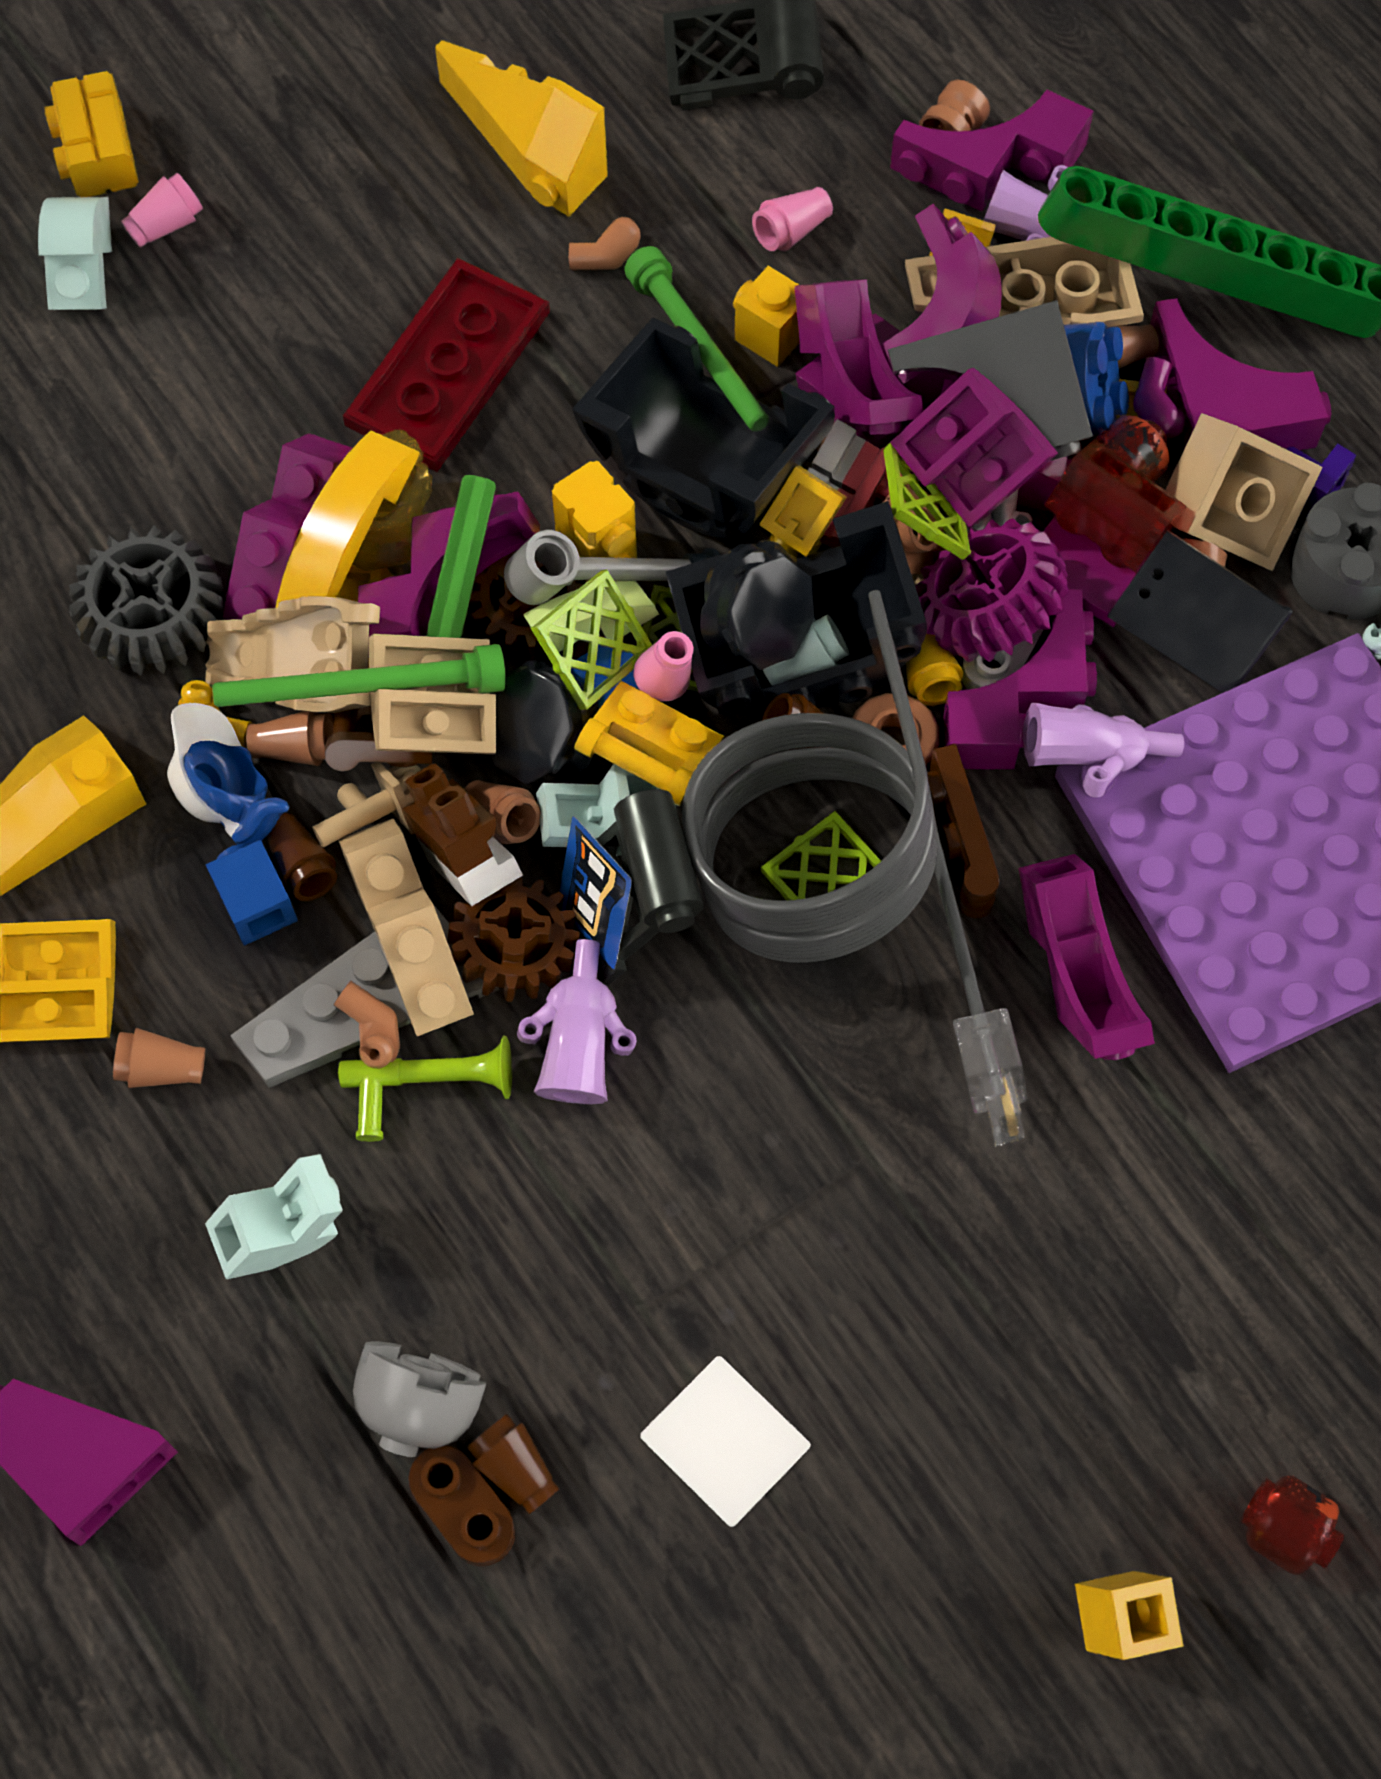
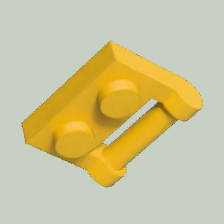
(647, 739)

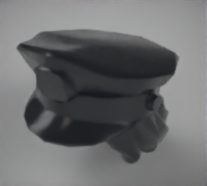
(757, 604)
(539, 725)

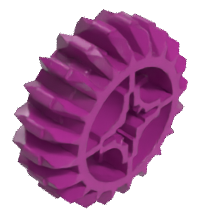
(995, 592)

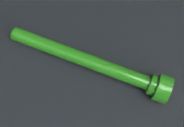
(652, 276)
(478, 669)

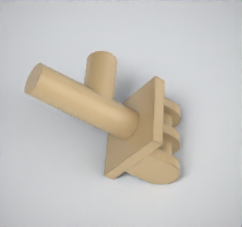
(363, 810)

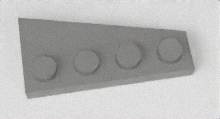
(306, 1026)

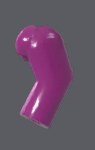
(1152, 401)

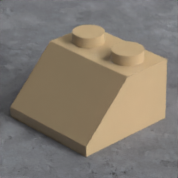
(1240, 490)

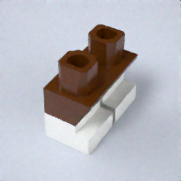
(458, 836)

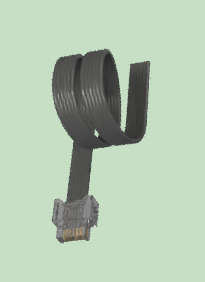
(875, 902)

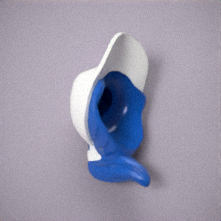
(217, 775)

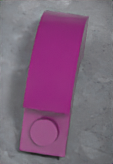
(964, 294)

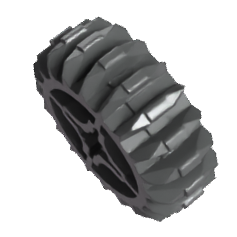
(144, 619)

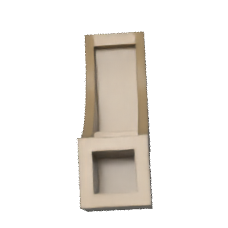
(406, 926)

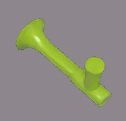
(490, 1068)

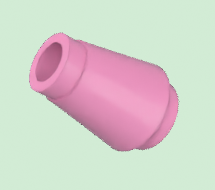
(162, 210)
(790, 218)
(665, 667)

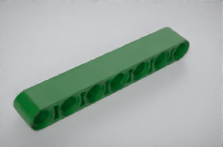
(1214, 250)

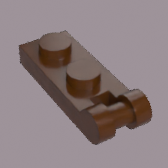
(963, 832)

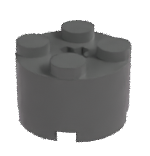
(1340, 553)

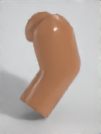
(610, 249)
(376, 1025)

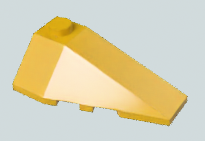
(540, 130)
(61, 799)

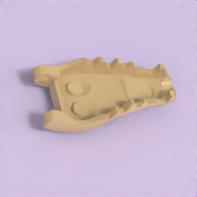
(295, 639)

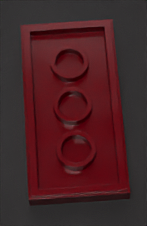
(448, 361)

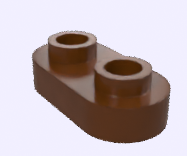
(460, 1504)

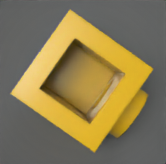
(767, 316)
(1129, 1615)

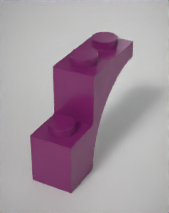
(971, 162)
(856, 376)
(273, 526)
(409, 598)
(990, 719)
(1083, 967)

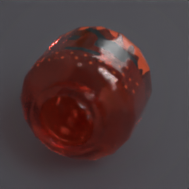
(1138, 443)
(1292, 1525)

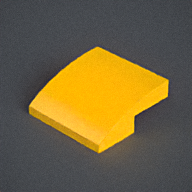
(57, 980)

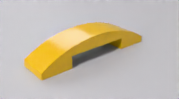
(343, 516)

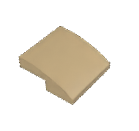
(433, 716)

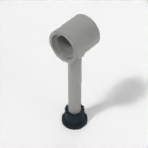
(564, 565)

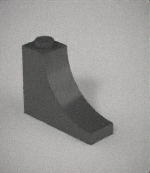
(1024, 358)

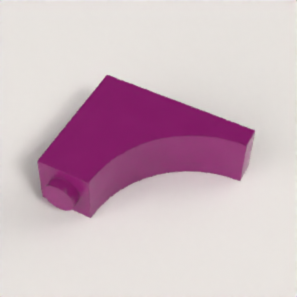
(1264, 402)

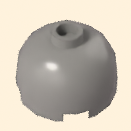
(414, 1398)

